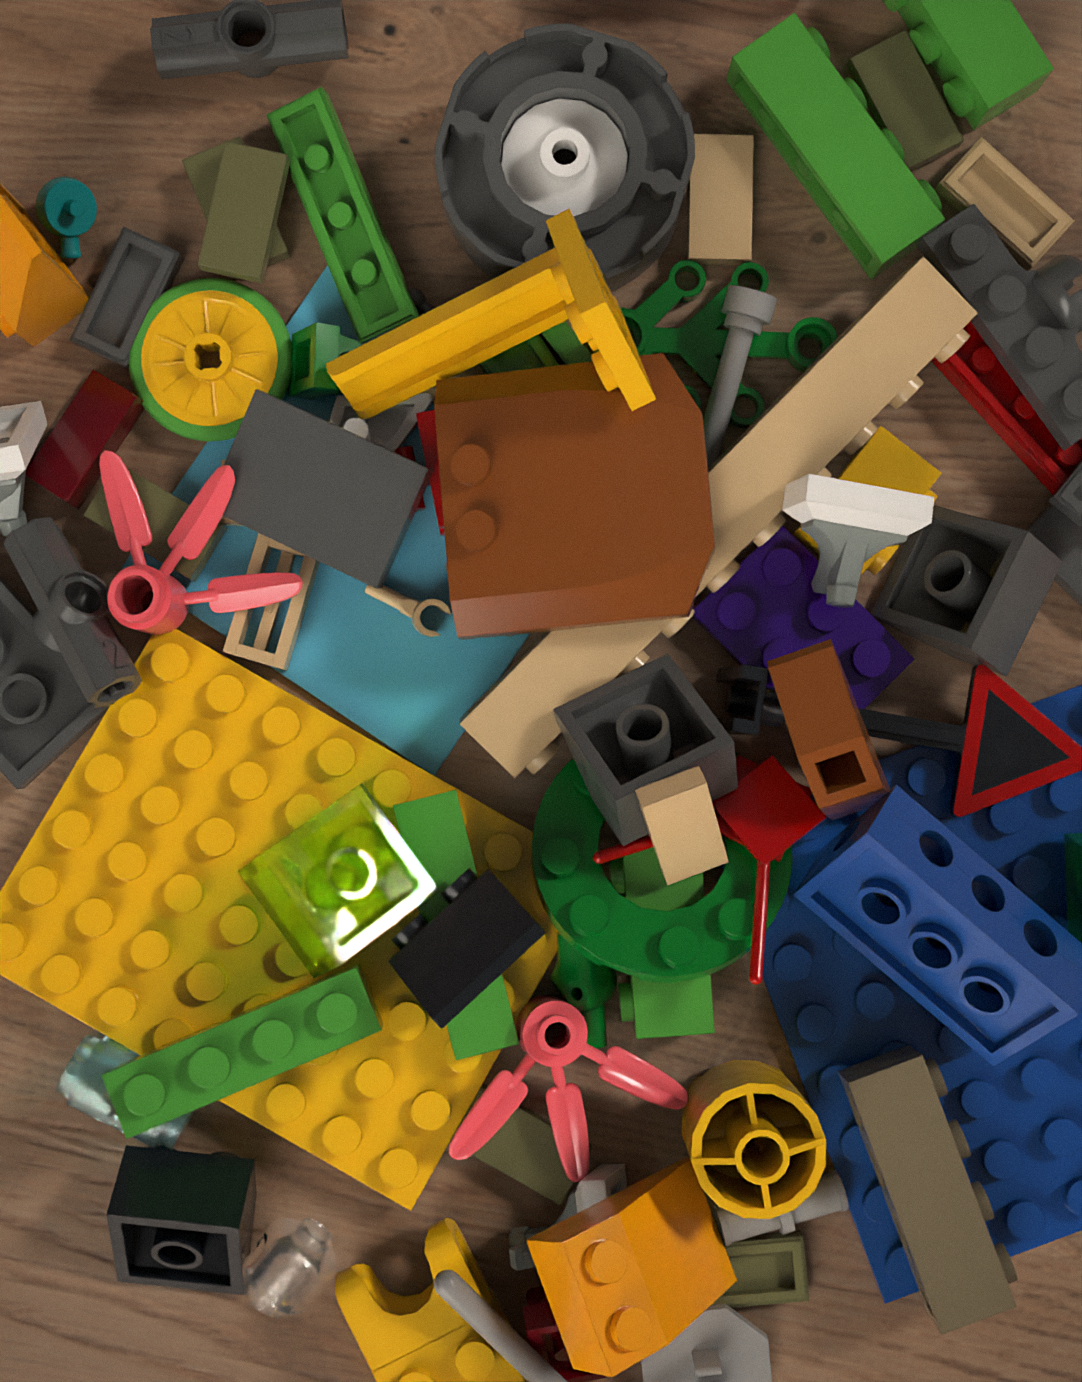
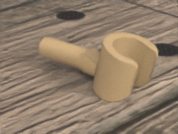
(408, 606)

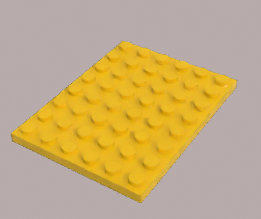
(150, 933)

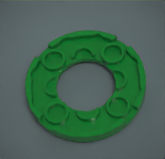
(622, 934)

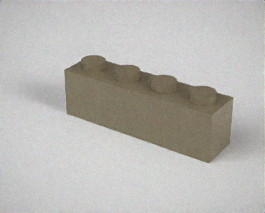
(928, 1188)

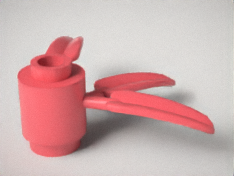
(136, 585)
(563, 1100)

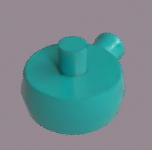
(66, 210)

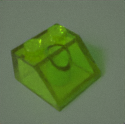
(338, 881)

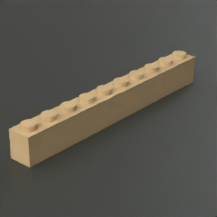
(794, 437)

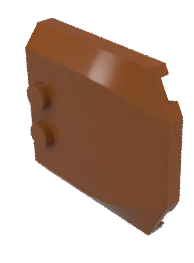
(571, 500)

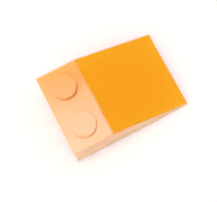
(35, 283)
(632, 1270)

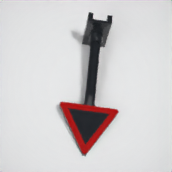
(999, 746)

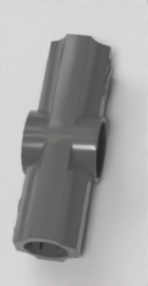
(209, 40)
(72, 612)

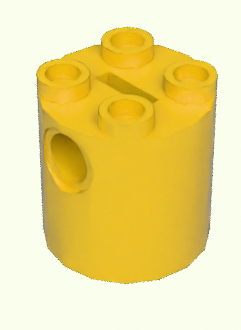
(757, 1103)

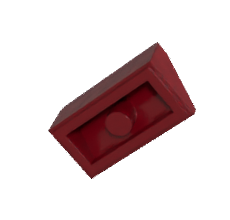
(92, 423)

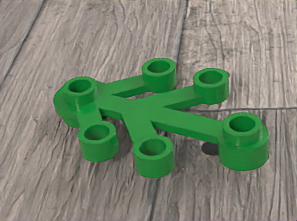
(700, 341)

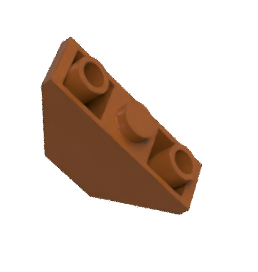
(827, 730)

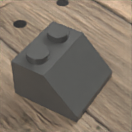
(968, 588)
(640, 733)

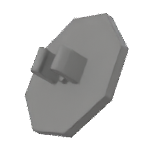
(713, 1349)

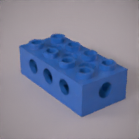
(946, 927)

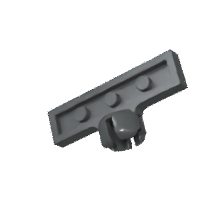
(1020, 315)

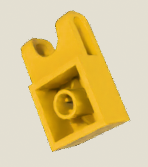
(421, 1333)

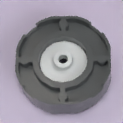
(560, 128)

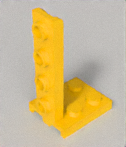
(495, 318)

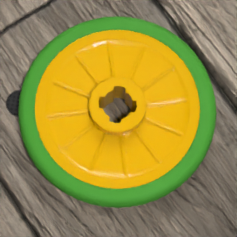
(208, 318)

